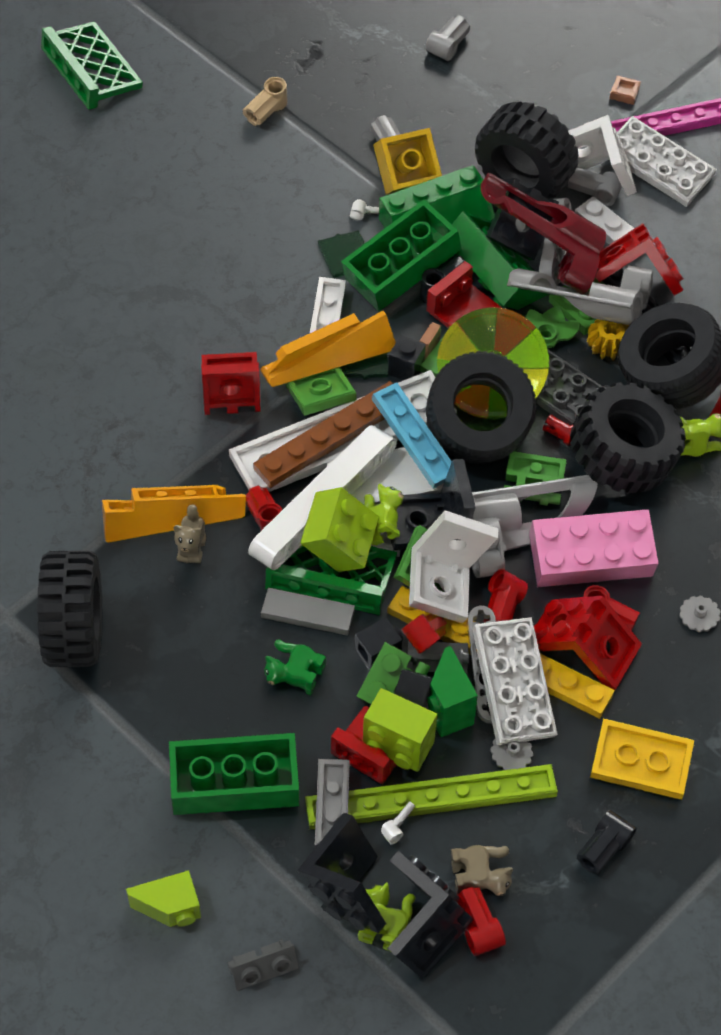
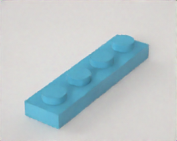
(413, 433)

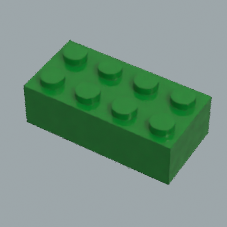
(401, 254)
(233, 774)

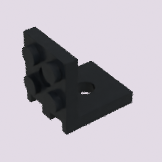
(504, 229)
(454, 497)
(339, 883)
(435, 925)

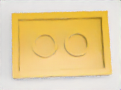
(642, 759)

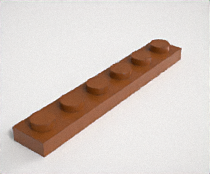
(319, 440)

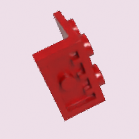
(456, 296)
(350, 746)

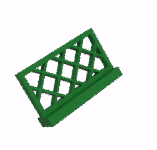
(74, 70)
(329, 586)

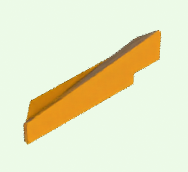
(331, 348)
(161, 508)

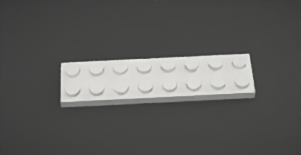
(246, 454)

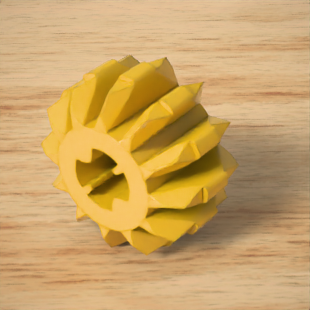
(605, 337)

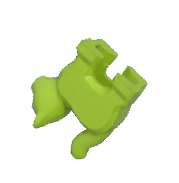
(697, 435)
(387, 512)
(395, 918)

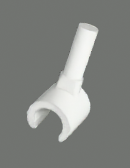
(359, 208)
(391, 828)

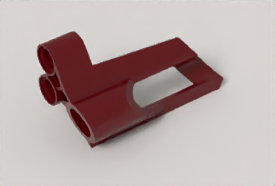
(566, 229)

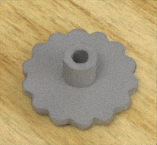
(699, 613)
(512, 755)

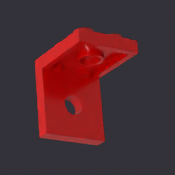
(633, 246)
(230, 381)
(585, 627)

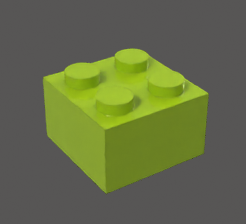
(339, 529)
(400, 729)

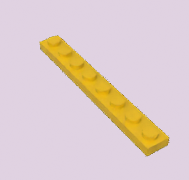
(560, 680)

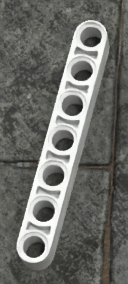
(347, 471)

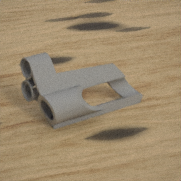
(602, 301)
(502, 510)

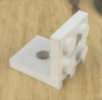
(603, 145)
(447, 562)

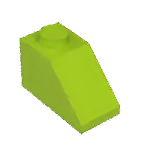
(167, 900)

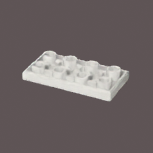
(664, 162)
(398, 472)
(514, 681)

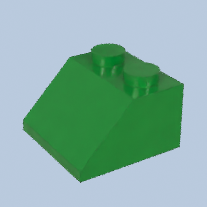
(451, 695)

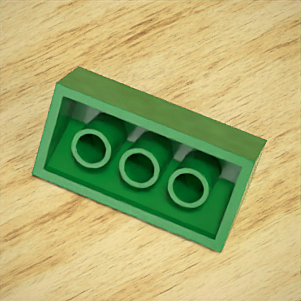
(446, 194)
(492, 262)

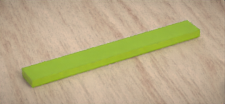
(447, 794)

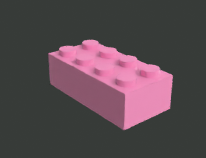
(593, 548)

